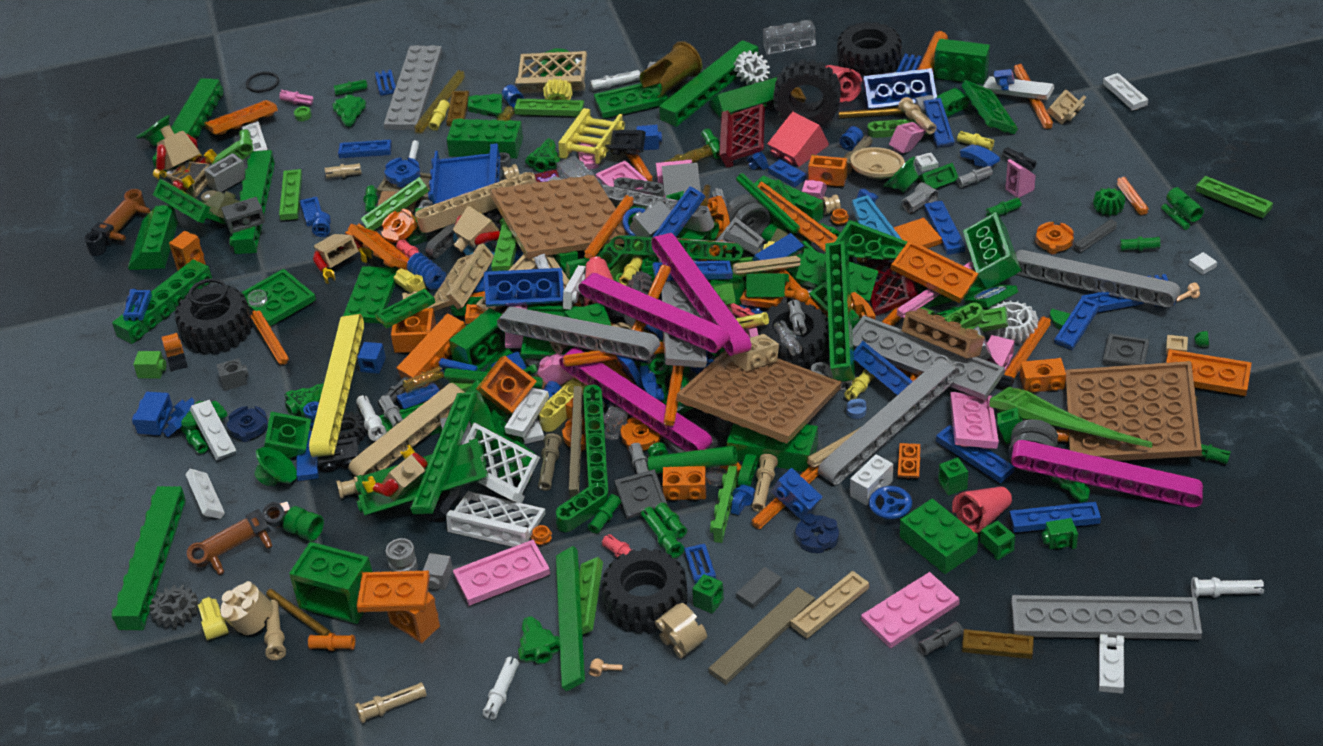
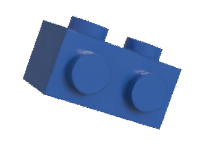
(152, 413)
(796, 493)

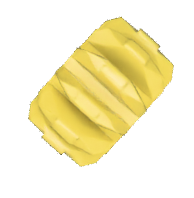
(557, 90)

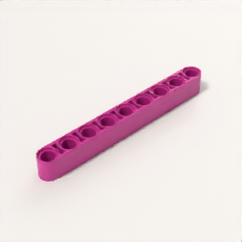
(700, 291)
(654, 312)
(639, 404)
(1107, 473)

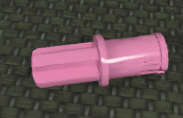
(295, 97)

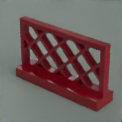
(729, 135)
(907, 287)

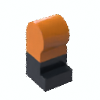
(174, 352)

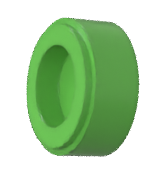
(302, 113)

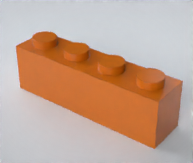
(431, 348)

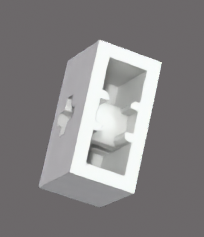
(873, 475)

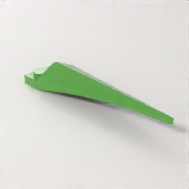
(1035, 408)

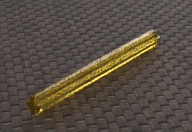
(444, 95)

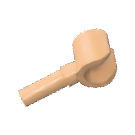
(1193, 291)
(598, 665)

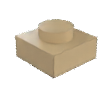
(1176, 343)

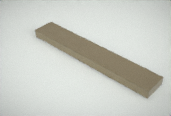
(576, 437)
(760, 636)

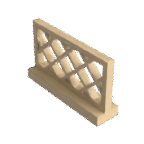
(536, 84)
(463, 279)

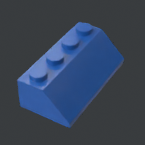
(891, 88)
(523, 287)

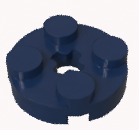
(245, 432)
(817, 523)

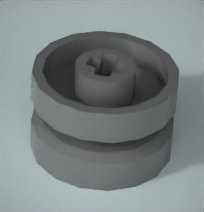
(749, 212)
(1033, 431)

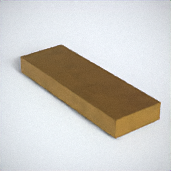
(458, 106)
(998, 644)

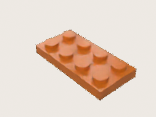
(236, 119)
(382, 248)
(934, 271)
(1215, 372)

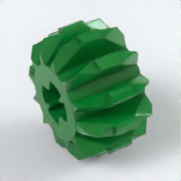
(1109, 201)

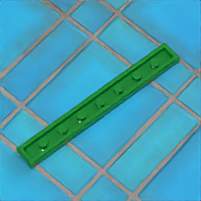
(444, 453)
(570, 619)

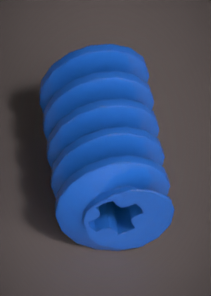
(431, 273)

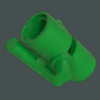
(1182, 207)

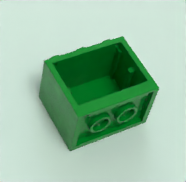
(329, 581)

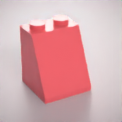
(797, 140)

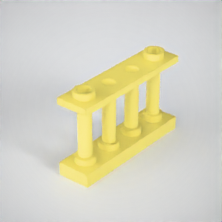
(582, 126)

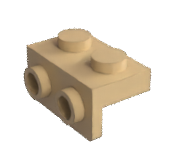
(1064, 107)

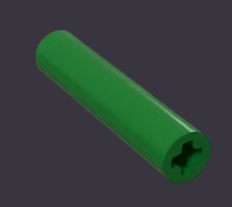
(707, 457)

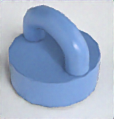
(856, 408)

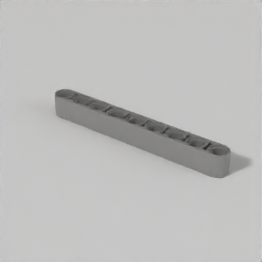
(699, 221)
(1097, 278)
(579, 333)
(888, 421)

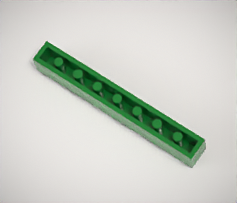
(703, 86)
(197, 110)
(256, 184)
(839, 311)
(149, 558)

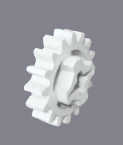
(751, 67)

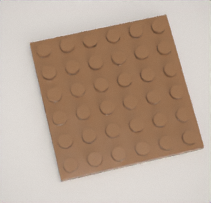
(556, 214)
(767, 399)
(1138, 401)

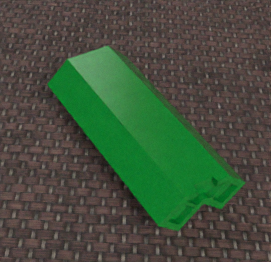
(466, 469)

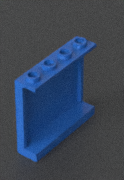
(463, 174)

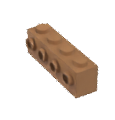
(943, 333)

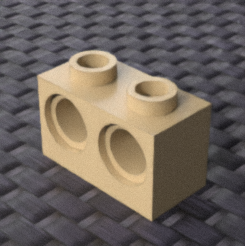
(762, 352)

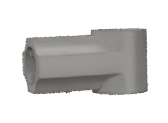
(922, 195)

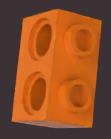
(684, 483)

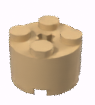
(246, 608)
(681, 629)

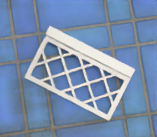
(498, 484)
(494, 528)

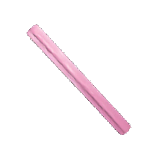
(923, 298)

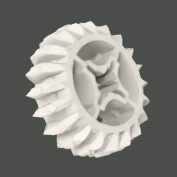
(1021, 322)

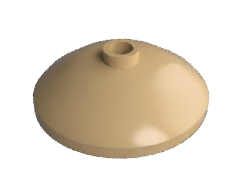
(876, 162)

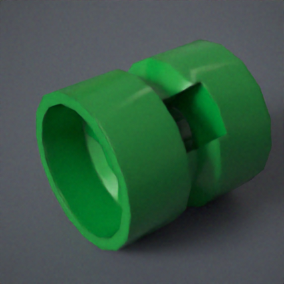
(303, 523)

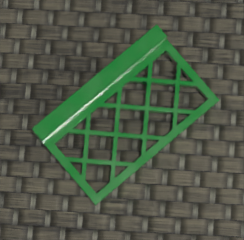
(184, 202)

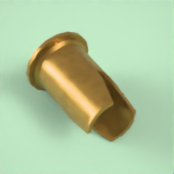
(673, 68)

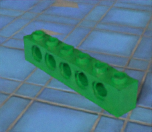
(163, 301)

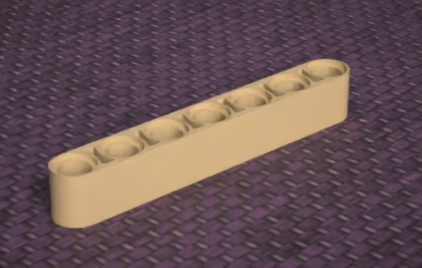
(446, 212)
(407, 432)

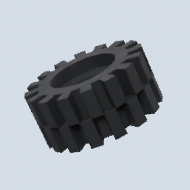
(356, 425)

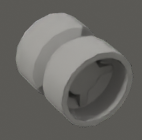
(401, 555)

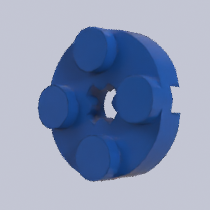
(402, 171)

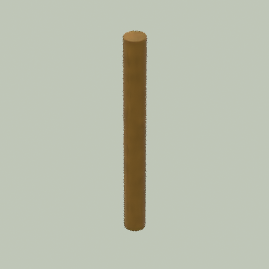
(872, 112)
(706, 191)
(298, 613)

